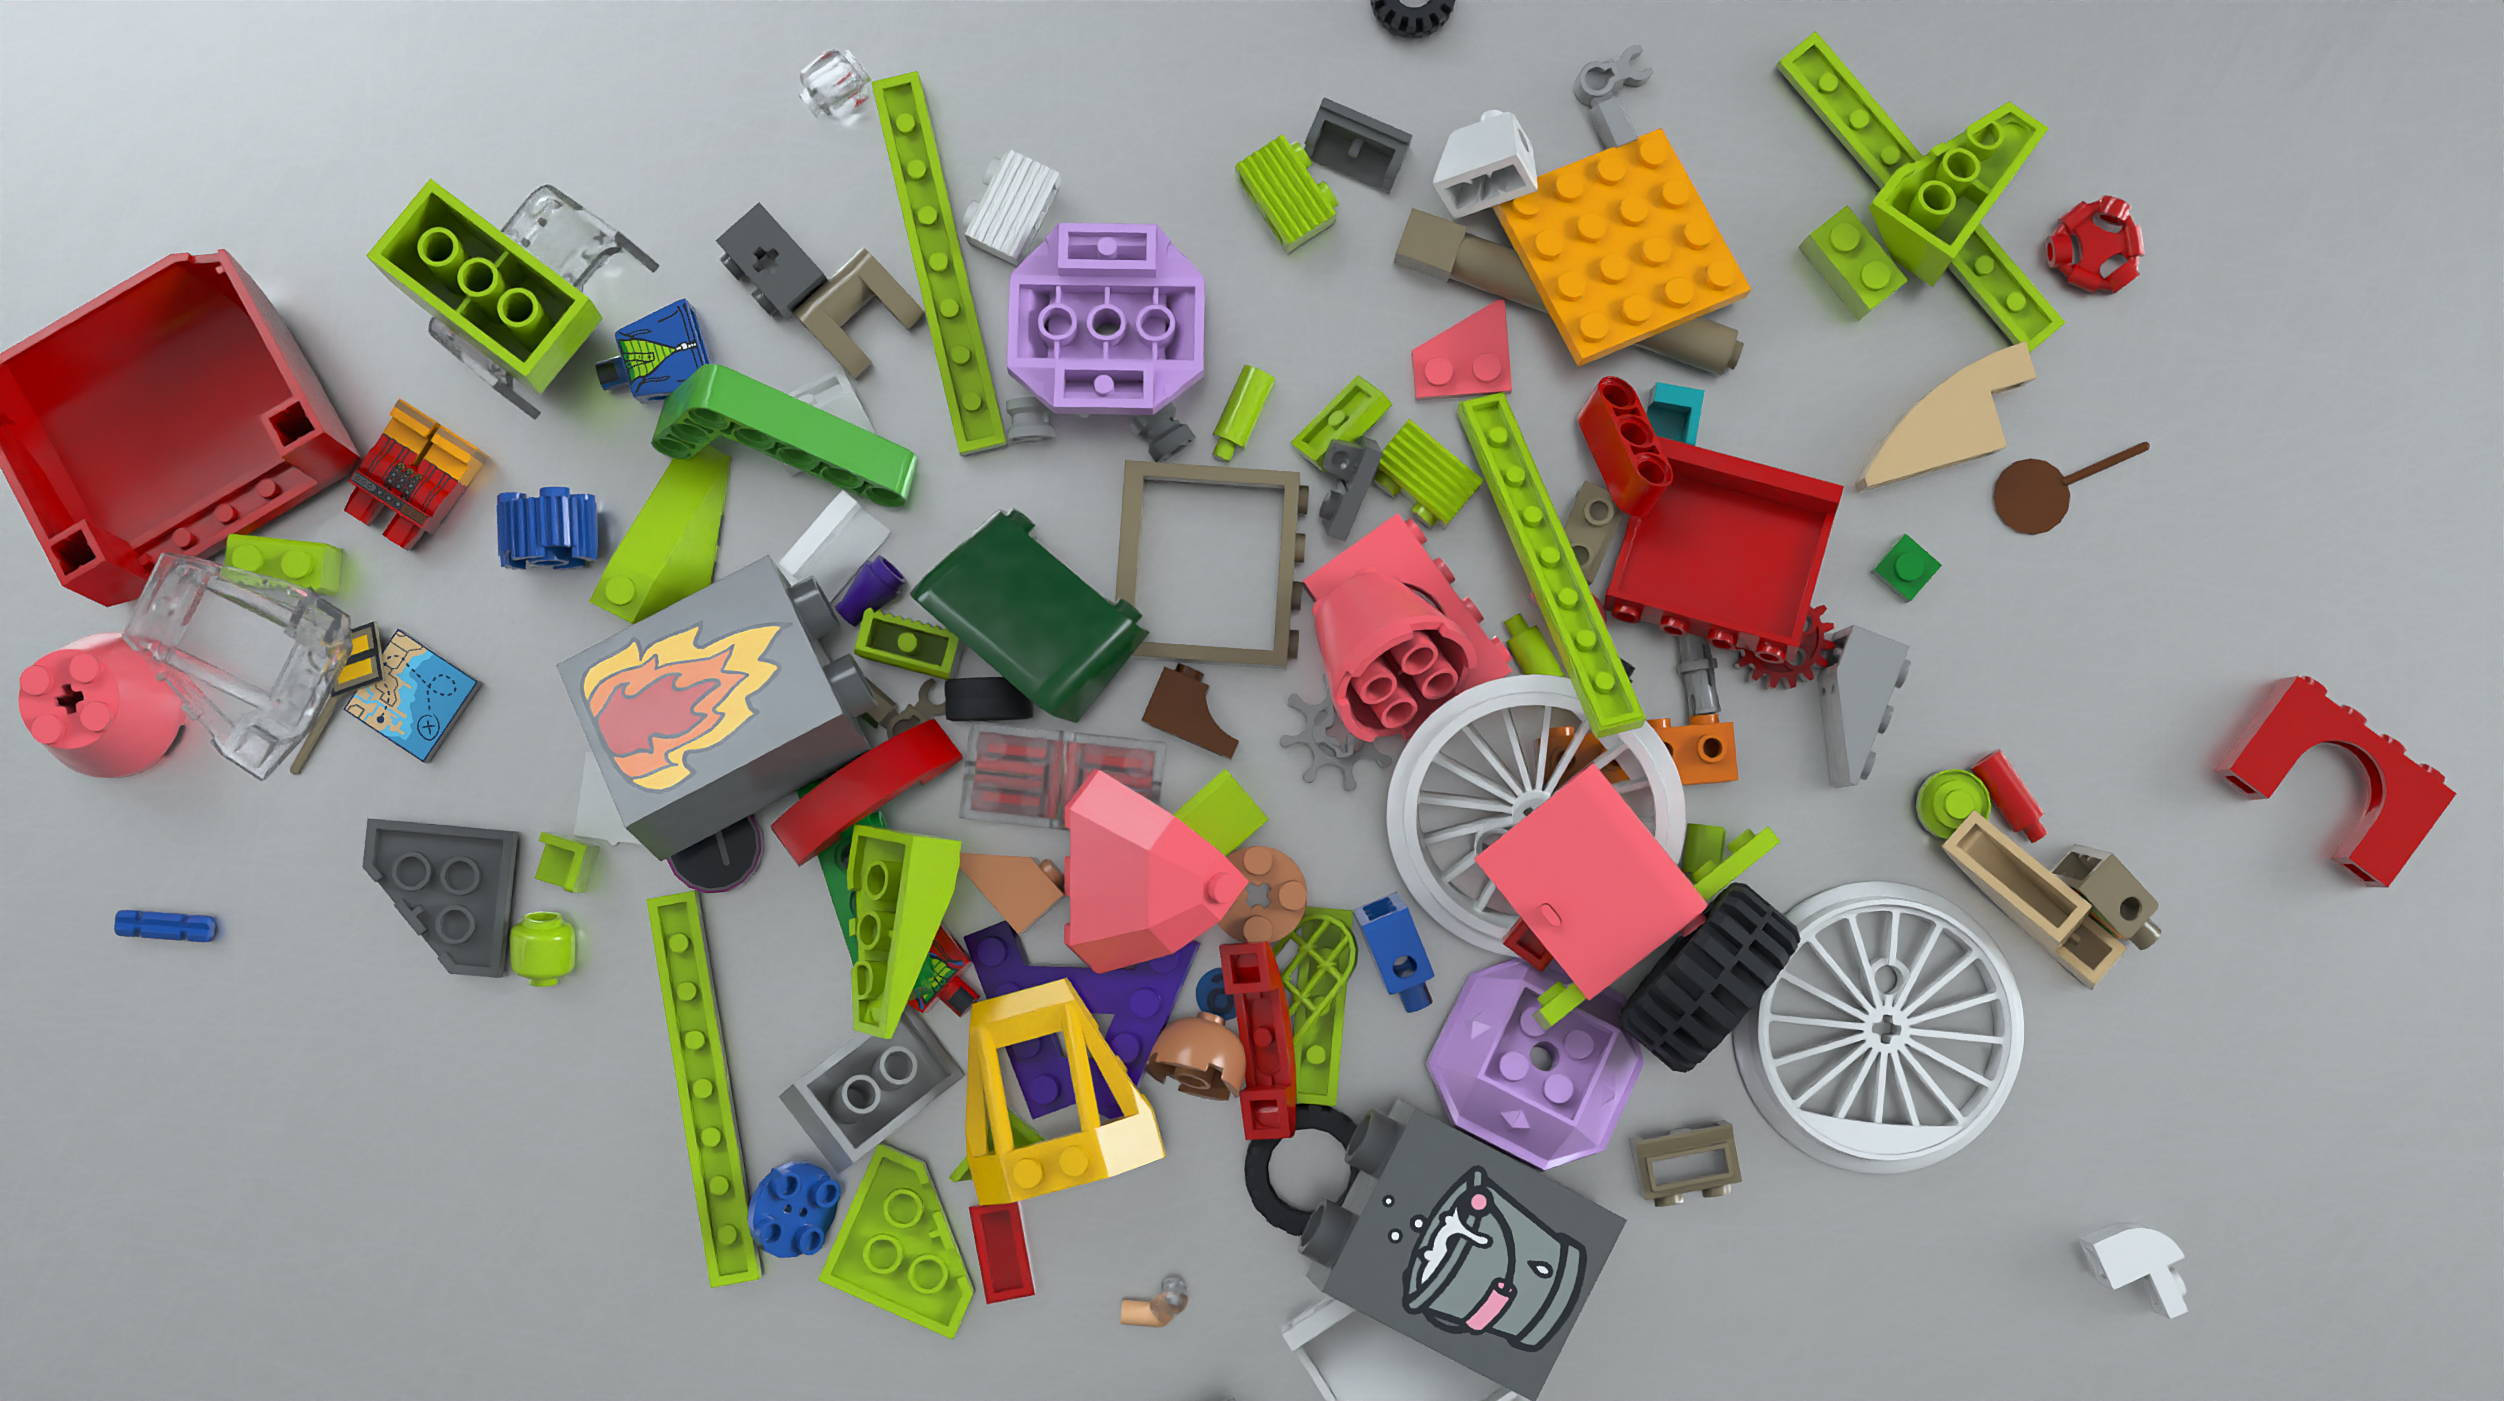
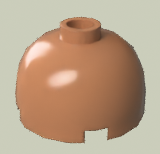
(1200, 1056)

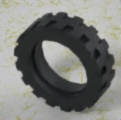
(1259, 1154)

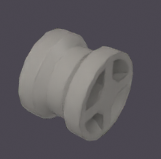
(1029, 421)

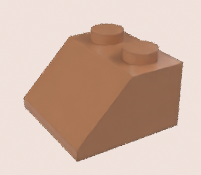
(1016, 886)

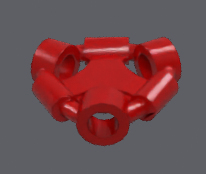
(2096, 245)

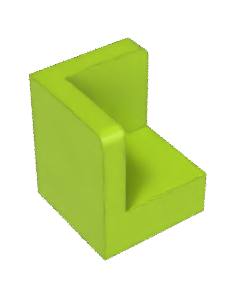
(566, 862)

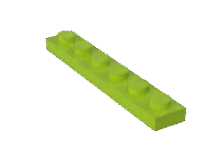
(1708, 881)

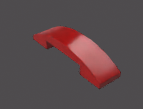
(863, 787)
(1267, 1039)

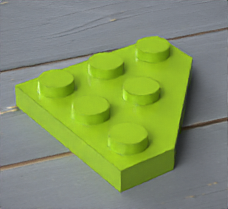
(900, 1246)

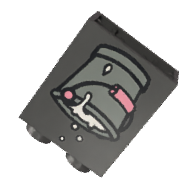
(1459, 1247)

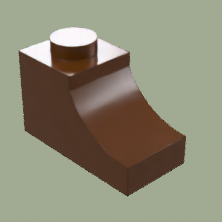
(1182, 711)

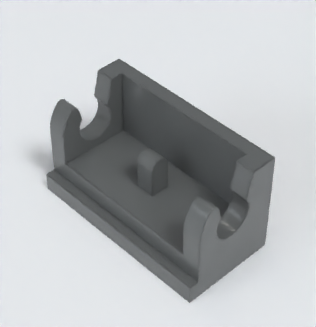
(1357, 145)

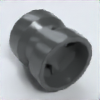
(1164, 434)

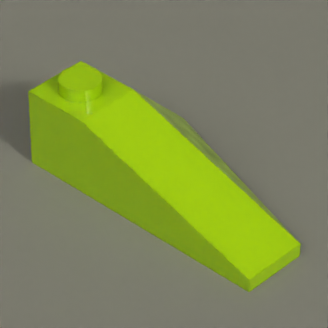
(900, 900)

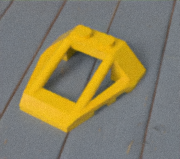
(1063, 1161)

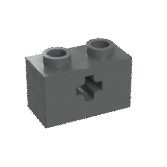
(761, 236)

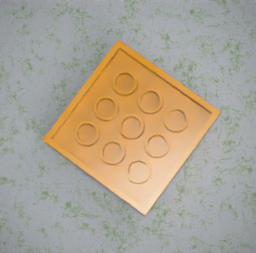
(1621, 247)

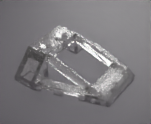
(303, 685)

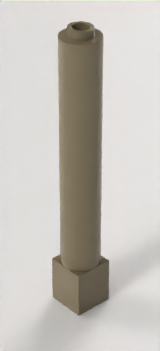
(1448, 251)

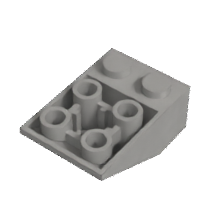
(1856, 699)

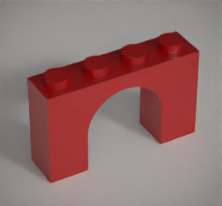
(2401, 796)

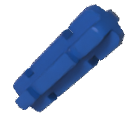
(164, 926)

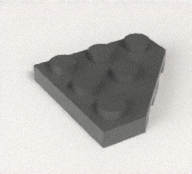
(448, 887)

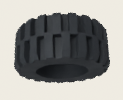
(1710, 978)

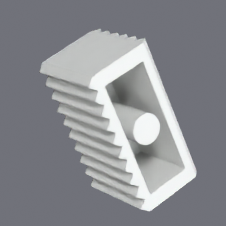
(1011, 207)

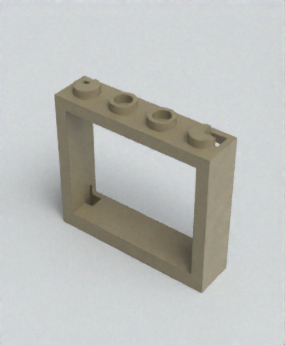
(1291, 551)

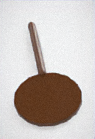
(2036, 496)

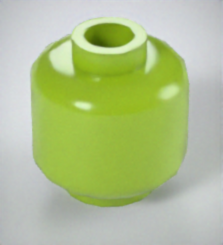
(542, 948)

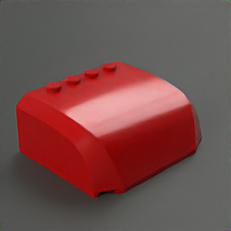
(162, 424)

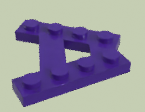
(1137, 996)

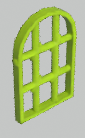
(1325, 965)

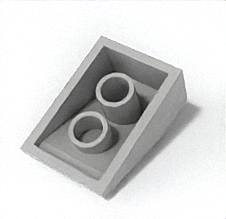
(870, 1089)

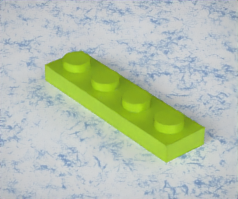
(1320, 1049)

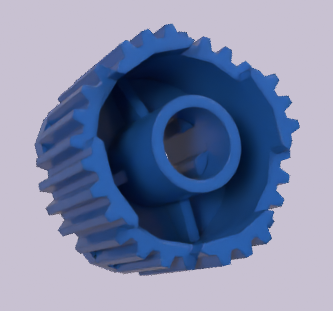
(547, 529)

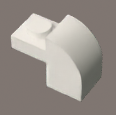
(2131, 1252)

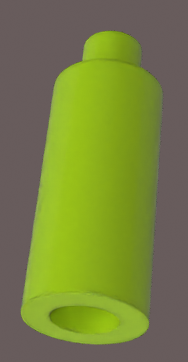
(1241, 411)
(1531, 649)

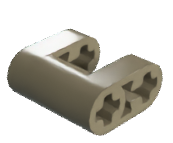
(843, 297)

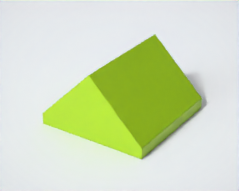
(1222, 813)

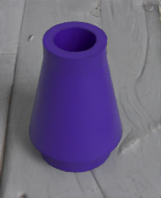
(873, 587)

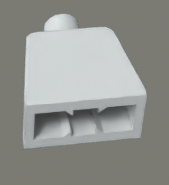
(1485, 165)

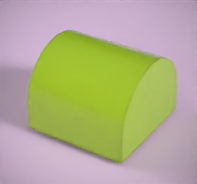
(1701, 845)

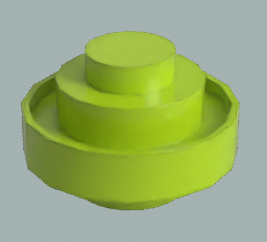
(1949, 799)

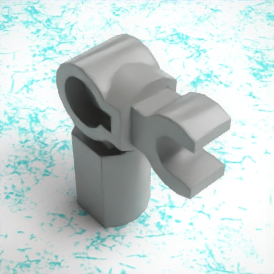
(1595, 88)

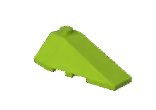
(1943, 197)
(670, 541)

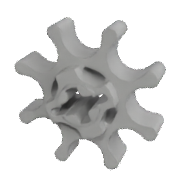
(1316, 735)

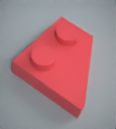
(1465, 358)

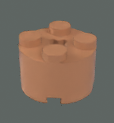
(1286, 894)

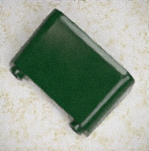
(1031, 615)

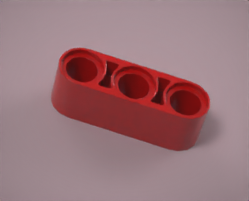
(1624, 446)

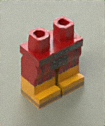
(415, 472)

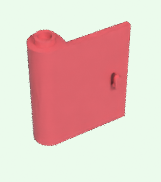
(1601, 877)

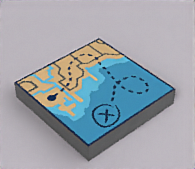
(417, 700)

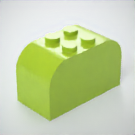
(485, 287)

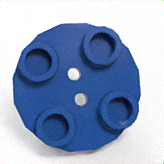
(787, 1231)

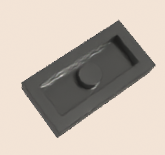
(1356, 467)

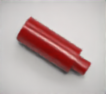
(2010, 795)

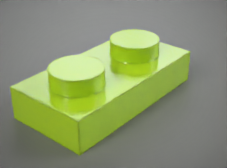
(1343, 419)

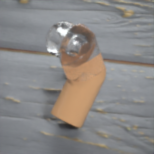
(1160, 1310)

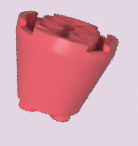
(1388, 655)
(100, 707)

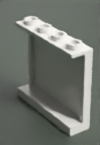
(1368, 1361)

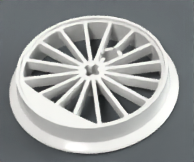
(1636, 751)
(1876, 1145)

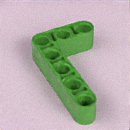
(785, 428)

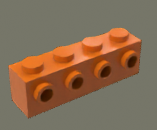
(1700, 751)

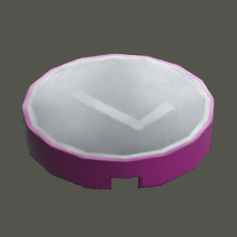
(721, 859)

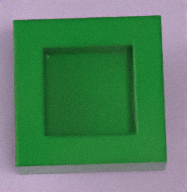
(1906, 568)

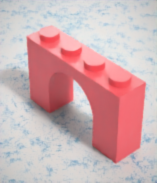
(1398, 551)

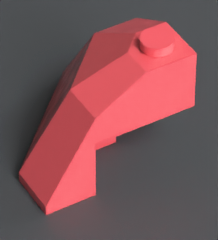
(1138, 878)

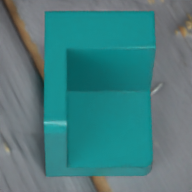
(1675, 411)

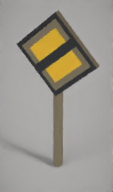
(360, 671)

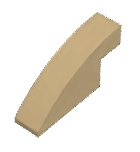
(1950, 422)
(2034, 899)

